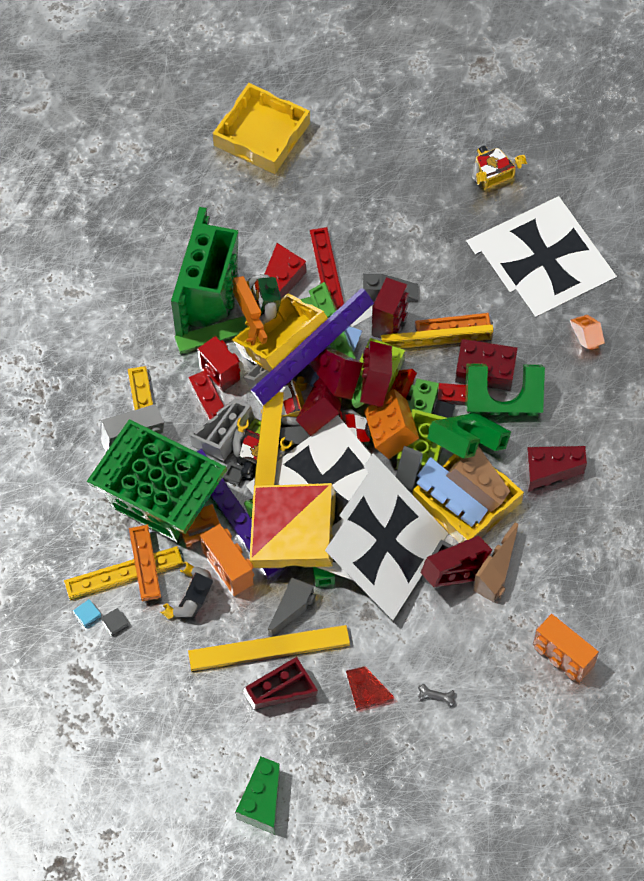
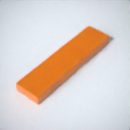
(453, 322)
(144, 563)

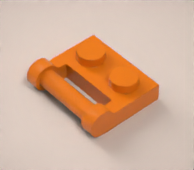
(205, 519)

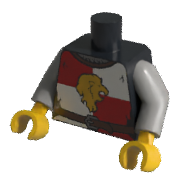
(246, 448)
(194, 594)

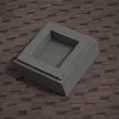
(233, 474)
(114, 621)

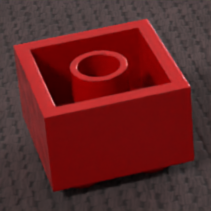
(219, 363)

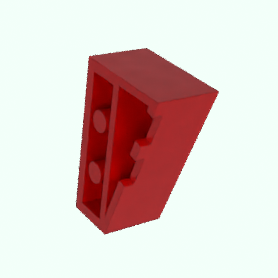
(286, 268)

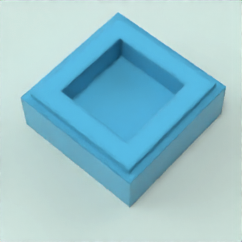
(87, 613)

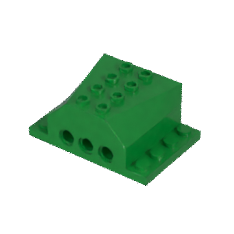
(206, 276)
(156, 479)

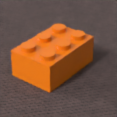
(391, 425)
(227, 559)
(565, 648)

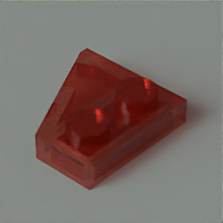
(366, 689)

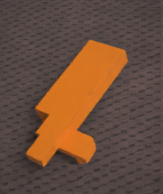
(250, 310)

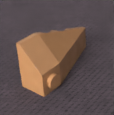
(493, 572)

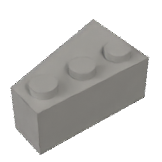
(147, 416)
(217, 434)

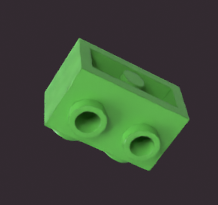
(423, 395)

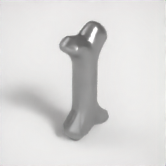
(445, 697)

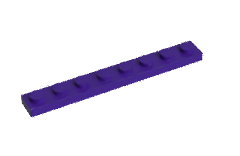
(312, 346)
(236, 517)

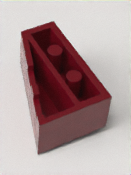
(554, 464)
(281, 685)

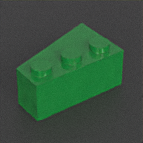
(260, 797)

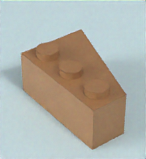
(479, 480)

